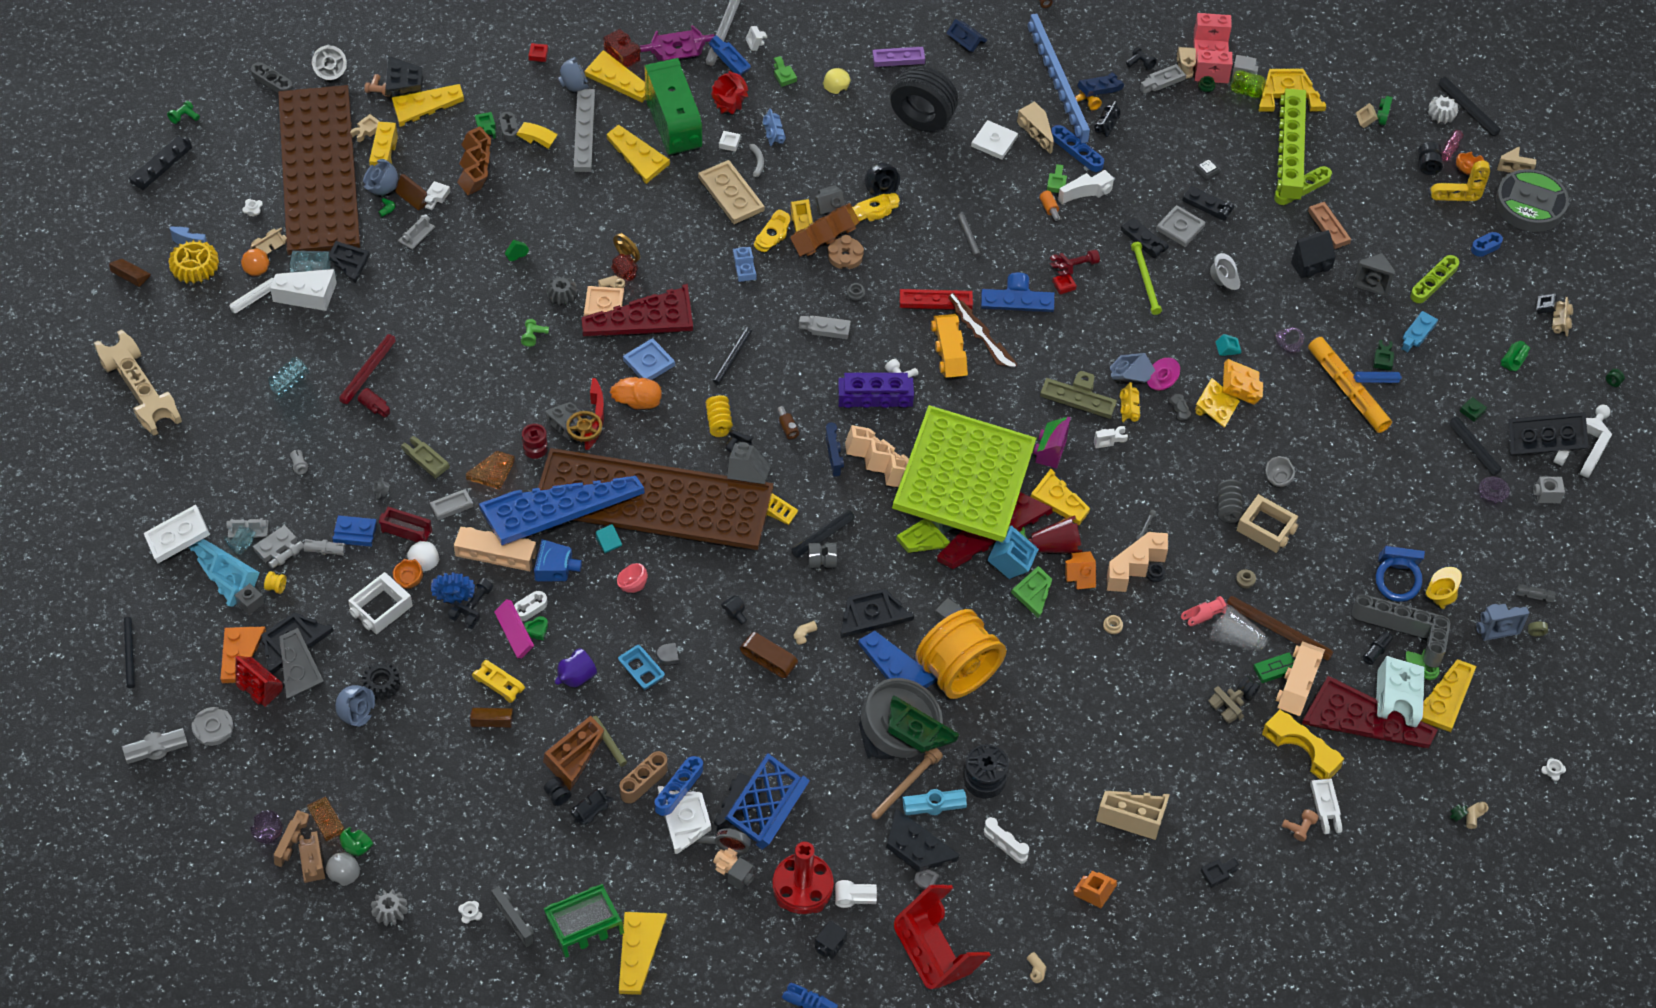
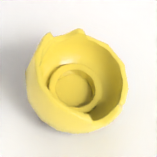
(836, 80)

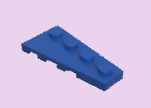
(893, 661)

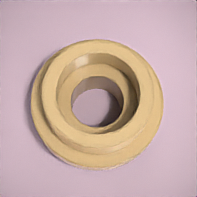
(1113, 620)

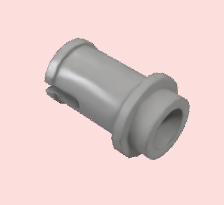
(300, 465)

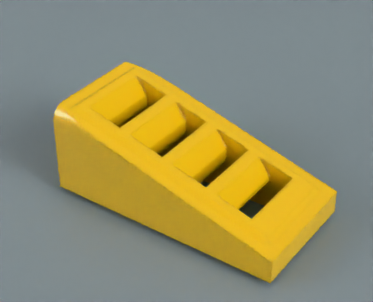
(785, 506)

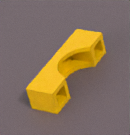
(1285, 730)

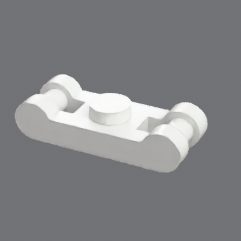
(1006, 841)

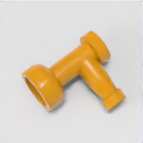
(1093, 102)

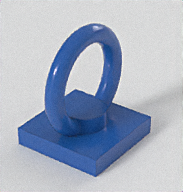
(1401, 559)

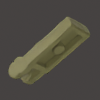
(426, 457)

